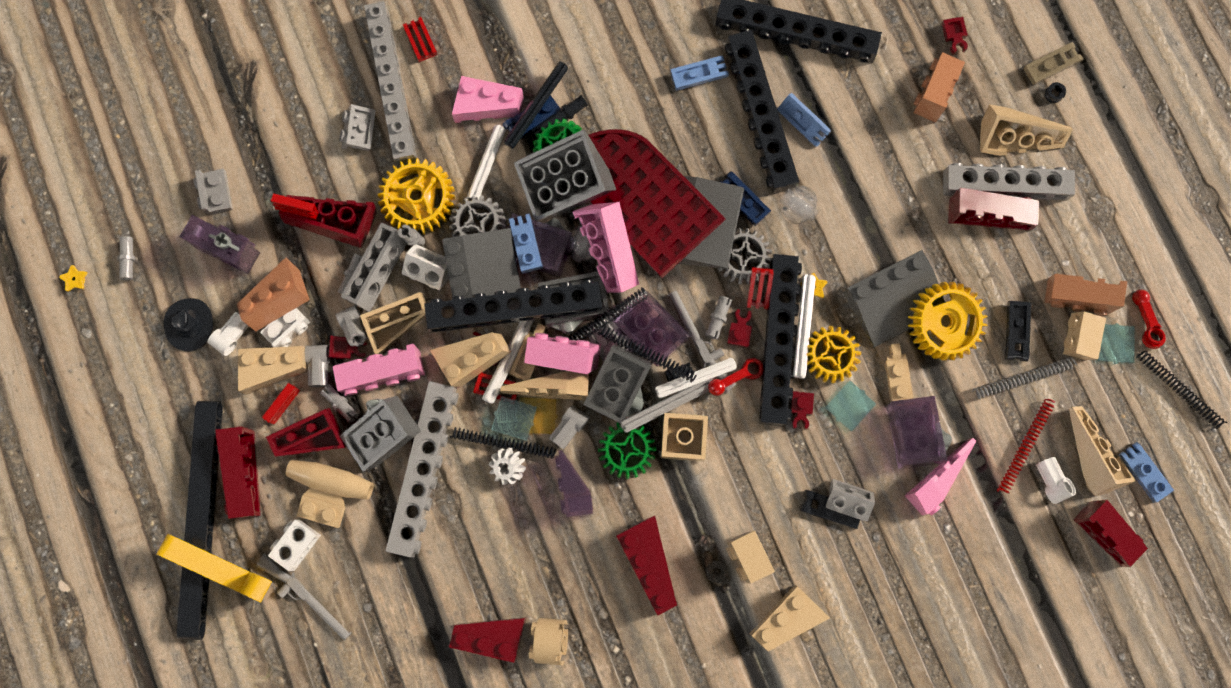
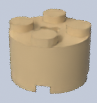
(549, 641)

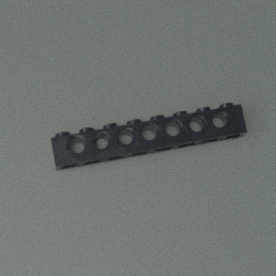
(807, 24)
(745, 44)
(504, 315)
(768, 414)

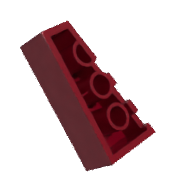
(337, 220)
(239, 471)
(647, 557)

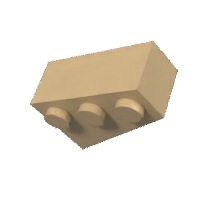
(268, 365)

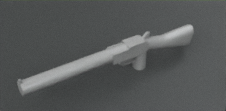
(708, 358)
(293, 583)

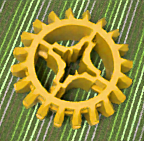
(833, 362)

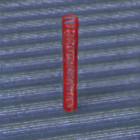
(1022, 447)

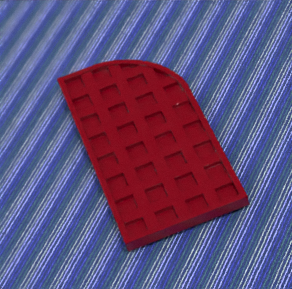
(658, 204)

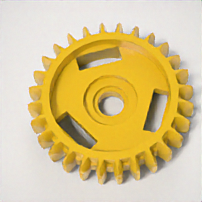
(423, 209)
(953, 336)

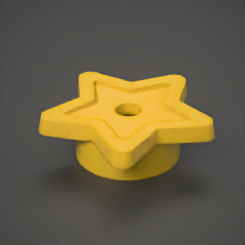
(79, 278)
(820, 284)

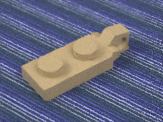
(519, 368)
(898, 374)

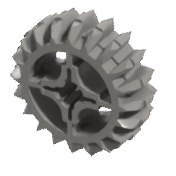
(484, 218)
(752, 257)

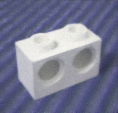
(426, 267)
(298, 549)

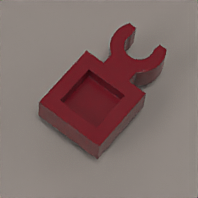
(955, 31)
(740, 332)
(341, 349)
(802, 405)

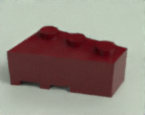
(311, 434)
(1111, 532)
(490, 638)

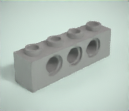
(374, 268)

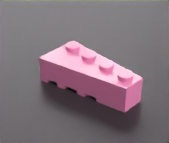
(379, 370)

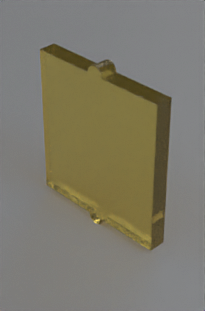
(545, 414)

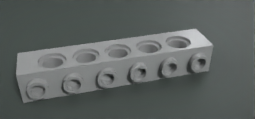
(1061, 177)

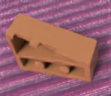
(938, 87)
(1084, 294)
(273, 296)

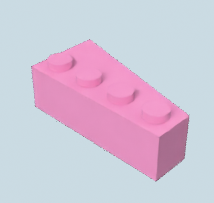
(609, 245)

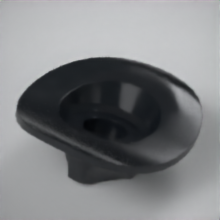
(188, 324)

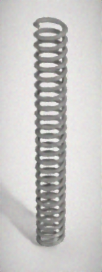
(1034, 376)

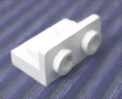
(285, 328)

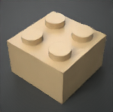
(684, 437)
(750, 557)

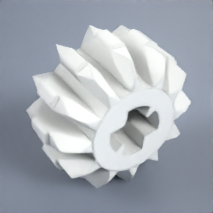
(514, 469)

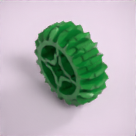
(555, 133)
(621, 467)

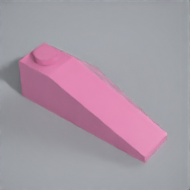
(935, 486)

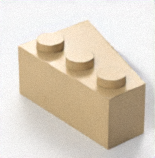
(393, 321)
(470, 357)
(788, 619)

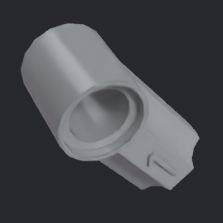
(352, 326)
(317, 360)
(571, 423)

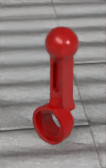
(1141, 299)
(717, 386)

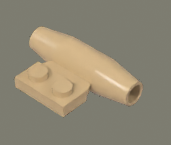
(326, 490)

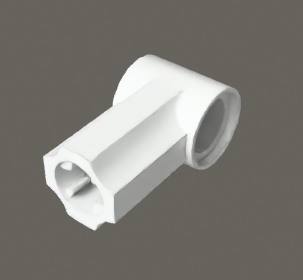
(226, 338)
(1057, 485)

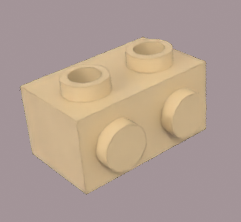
(1084, 336)

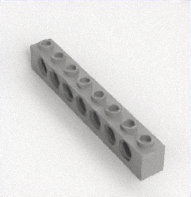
(390, 83)
(397, 543)

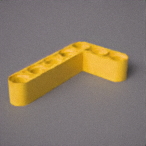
(214, 568)

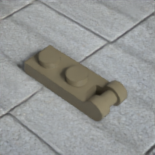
(1052, 63)

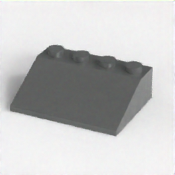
(563, 176)
(717, 247)
(482, 265)
(885, 298)

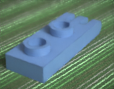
(698, 73)
(803, 119)
(526, 244)
(1146, 473)

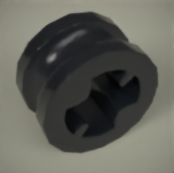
(1060, 88)

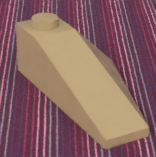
(1013, 131)
(559, 385)
(1098, 464)

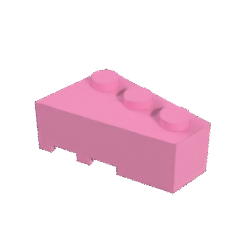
(485, 99)
(562, 353)

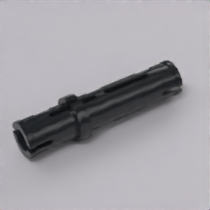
(567, 112)

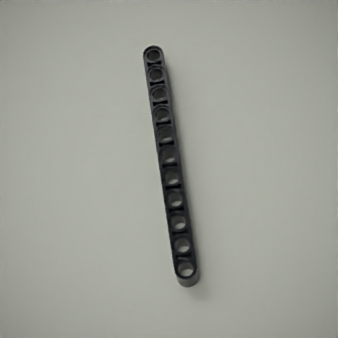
(200, 517)

